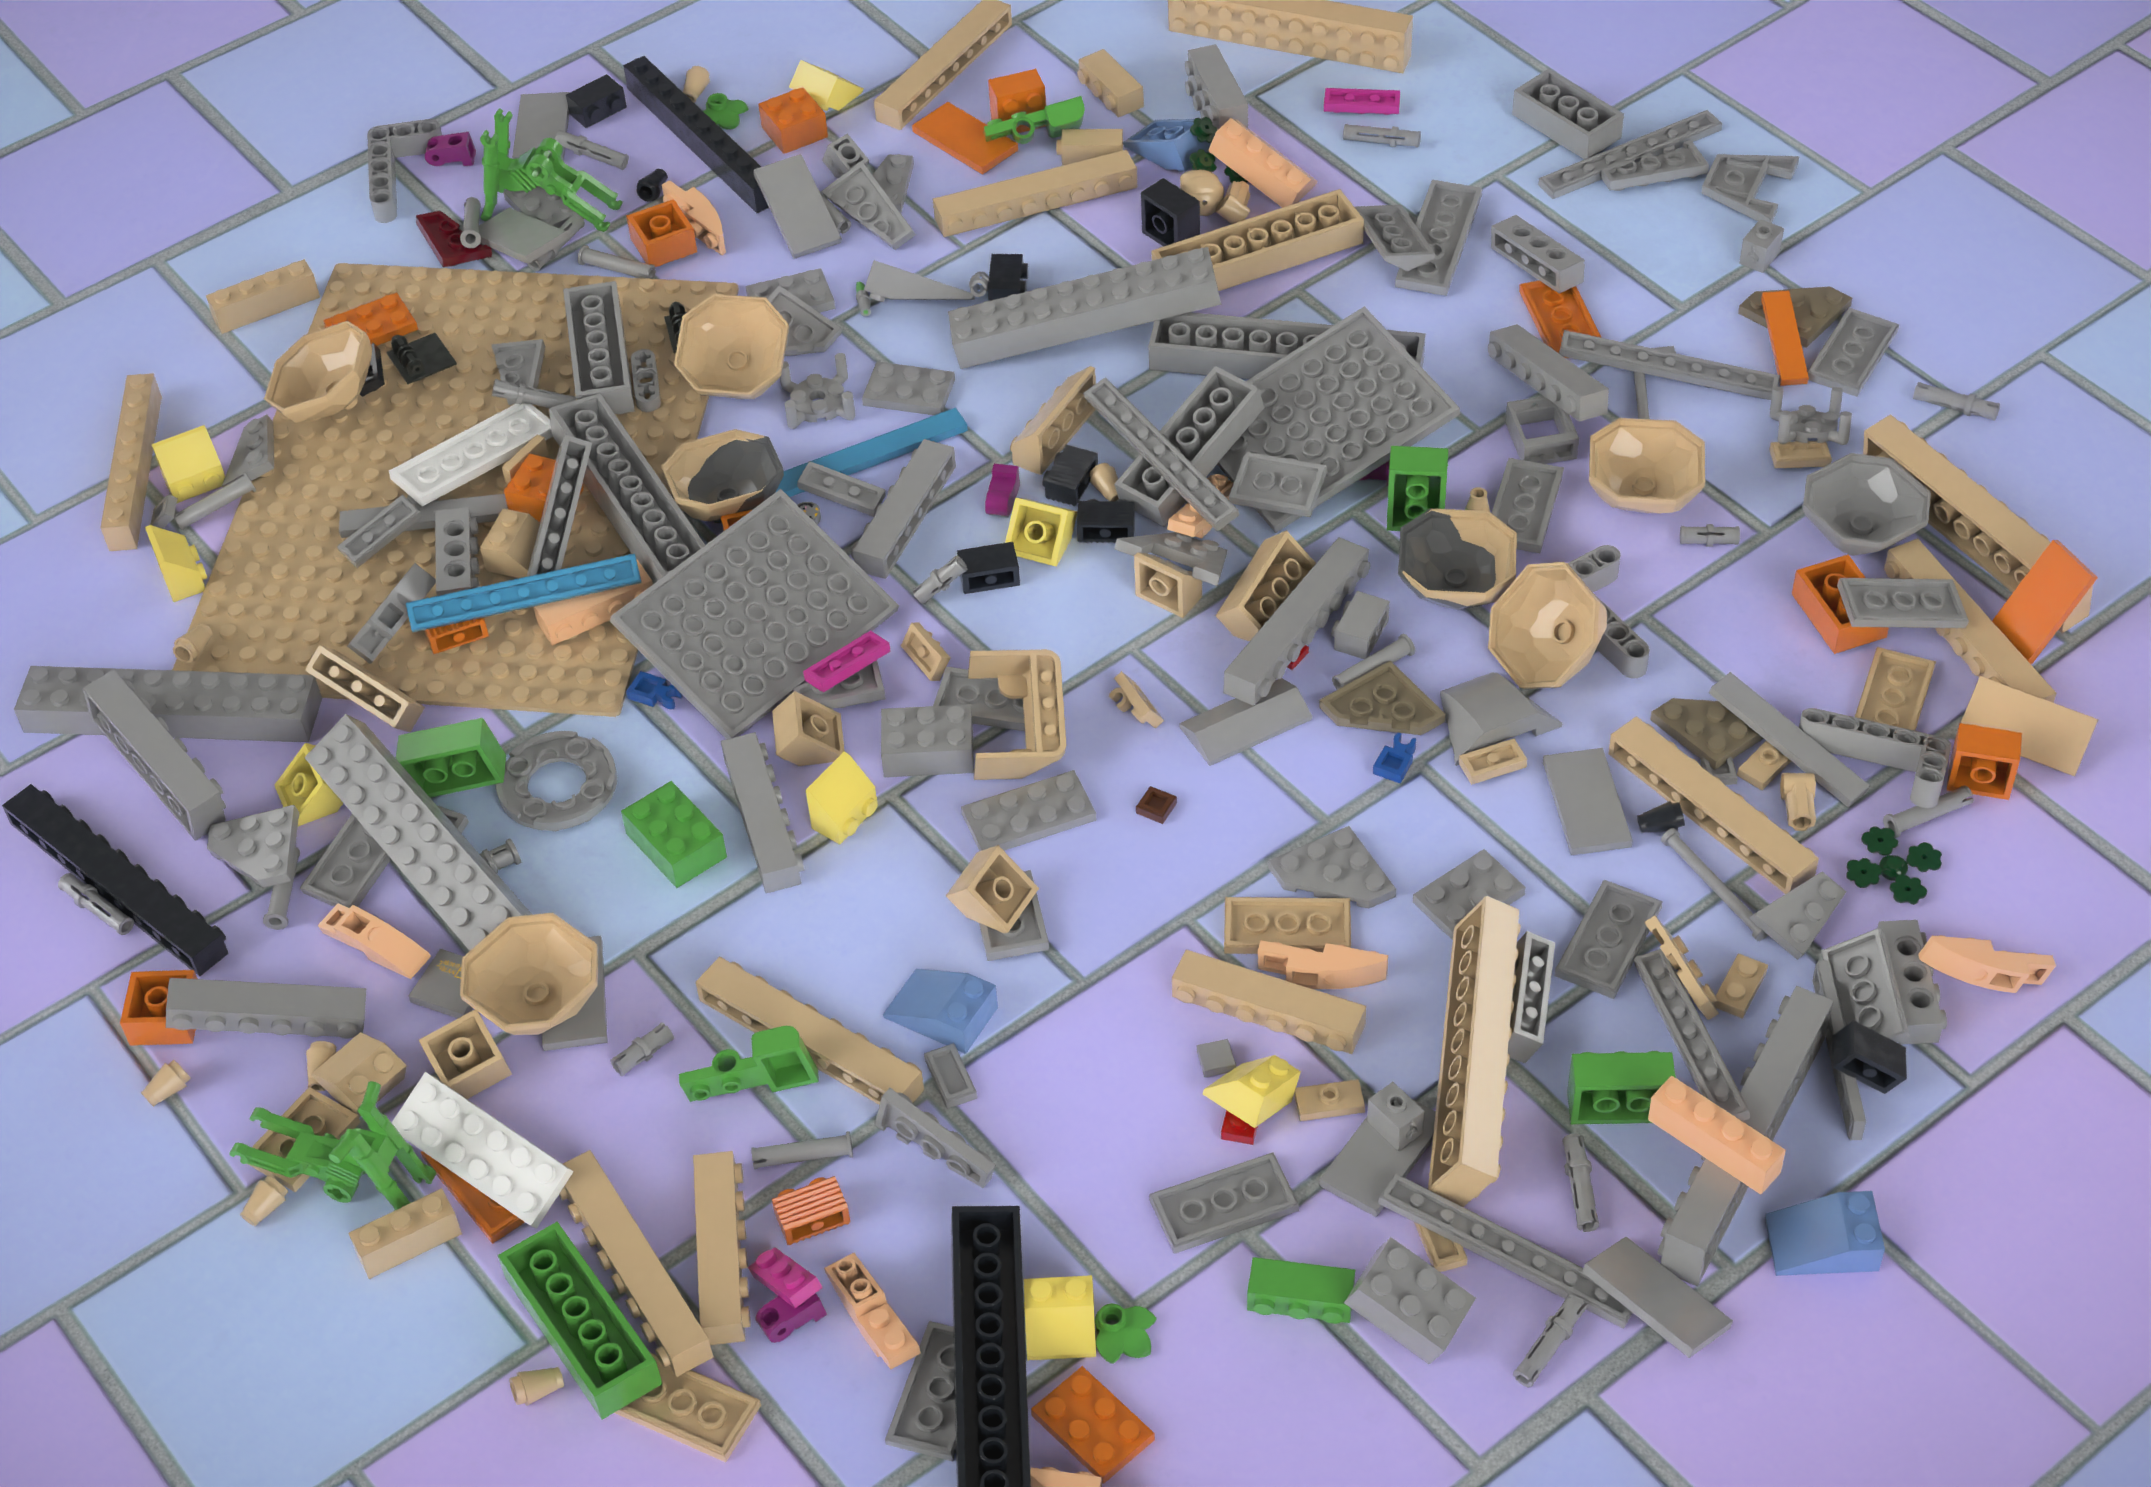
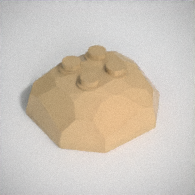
(732, 346)
(320, 373)
(1646, 465)
(1546, 626)
(530, 973)

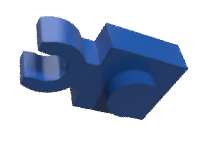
(650, 689)
(1395, 761)

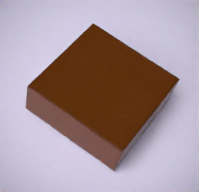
(1156, 804)

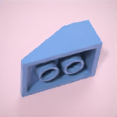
(1167, 143)
(944, 1006)
(1827, 1235)

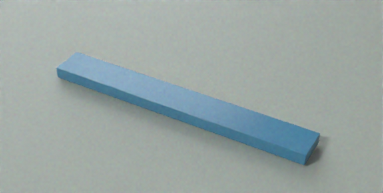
(881, 448)
(523, 593)

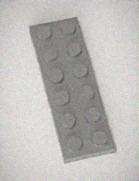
(1445, 226)

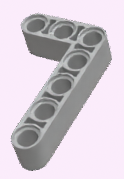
(385, 145)
(1619, 641)
(1885, 746)

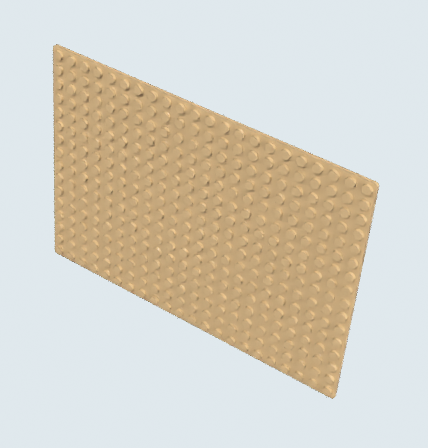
(289, 588)

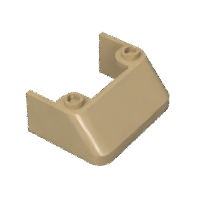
(1038, 681)

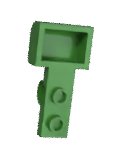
(1055, 117)
(776, 1060)

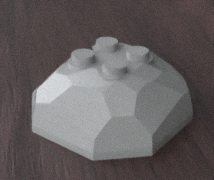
(1865, 503)

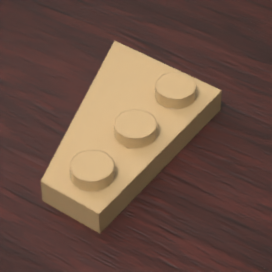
(1687, 971)

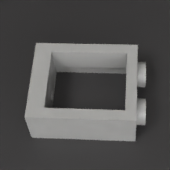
(1545, 448)

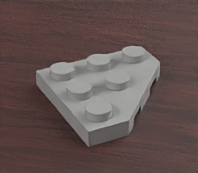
(807, 327)
(258, 845)
(1334, 869)

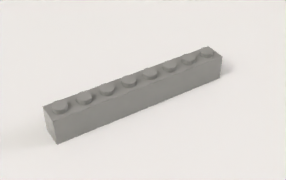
(1296, 621)

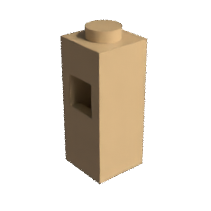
(1088, 143)

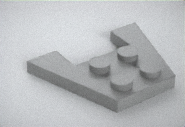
(1737, 178)
(1202, 556)

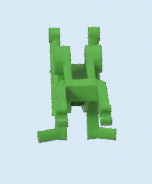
(539, 169)
(343, 1160)

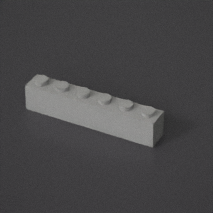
(1548, 372)
(560, 506)
(904, 508)
(761, 812)
(265, 1008)

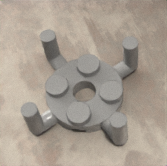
(834, 401)
(1810, 423)

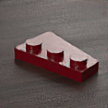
(444, 239)

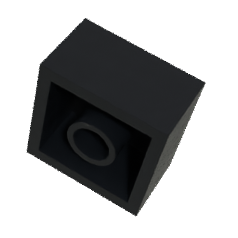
(1169, 213)

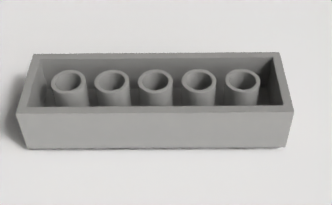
(599, 345)
(1202, 432)
(155, 753)

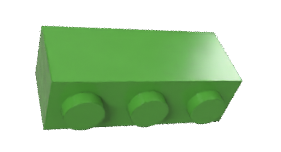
(1300, 1290)

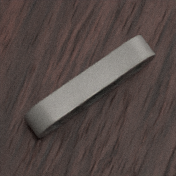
(651, 387)

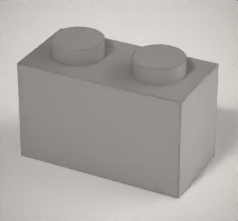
(1360, 625)

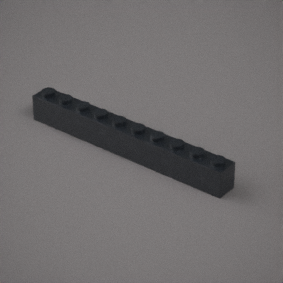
(695, 130)
(116, 879)

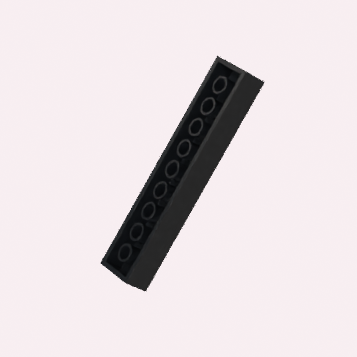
(989, 1348)

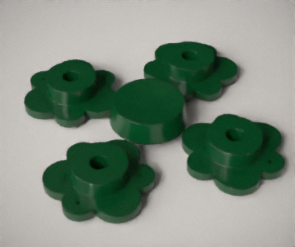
(1201, 160)
(1893, 866)

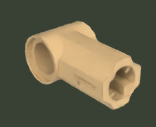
(1234, 204)
(1799, 796)

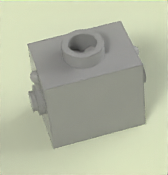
(843, 156)
(1761, 245)
(1395, 1116)

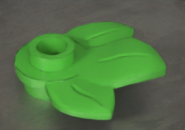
(724, 111)
(1127, 1335)

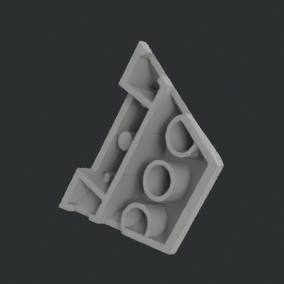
(1490, 712)

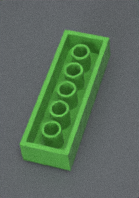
(580, 1320)

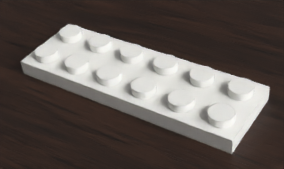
(470, 453)
(481, 1150)

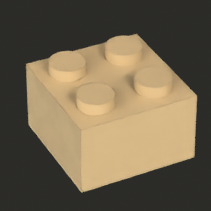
(465, 1055)

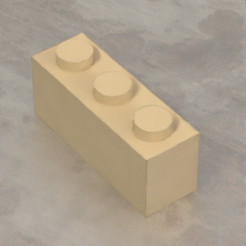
(1110, 83)
(405, 1233)

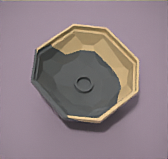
(723, 474)
(1457, 557)

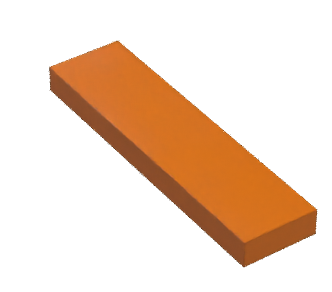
(1784, 338)

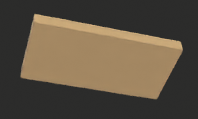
(1895, 689)
(2049, 731)
(1285, 920)
(695, 1411)

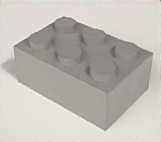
(927, 740)
(1410, 1300)

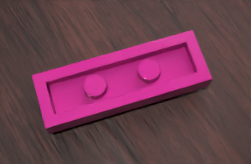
(1362, 101)
(846, 661)
(784, 1277)

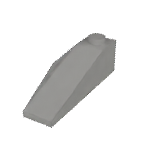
(897, 284)

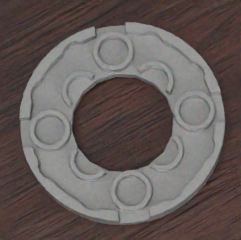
(550, 748)

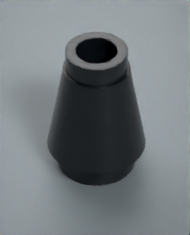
(651, 185)
(1661, 818)

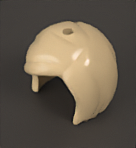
(1204, 187)

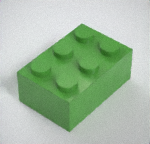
(1415, 483)
(452, 757)
(674, 834)
(1615, 1086)

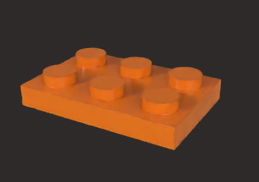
(379, 319)
(1092, 1424)

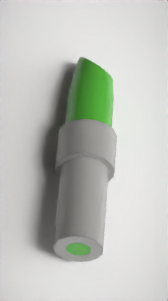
(863, 299)

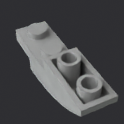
(391, 613)

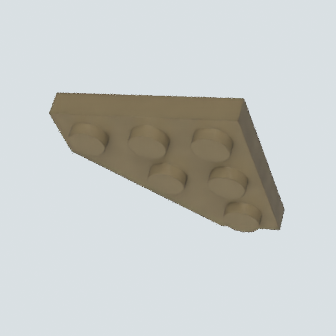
(1813, 309)
(1383, 702)
(1705, 729)

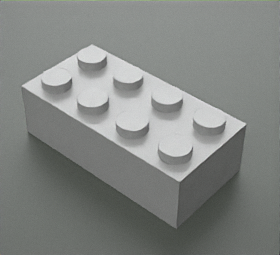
(1214, 87)
(1567, 114)

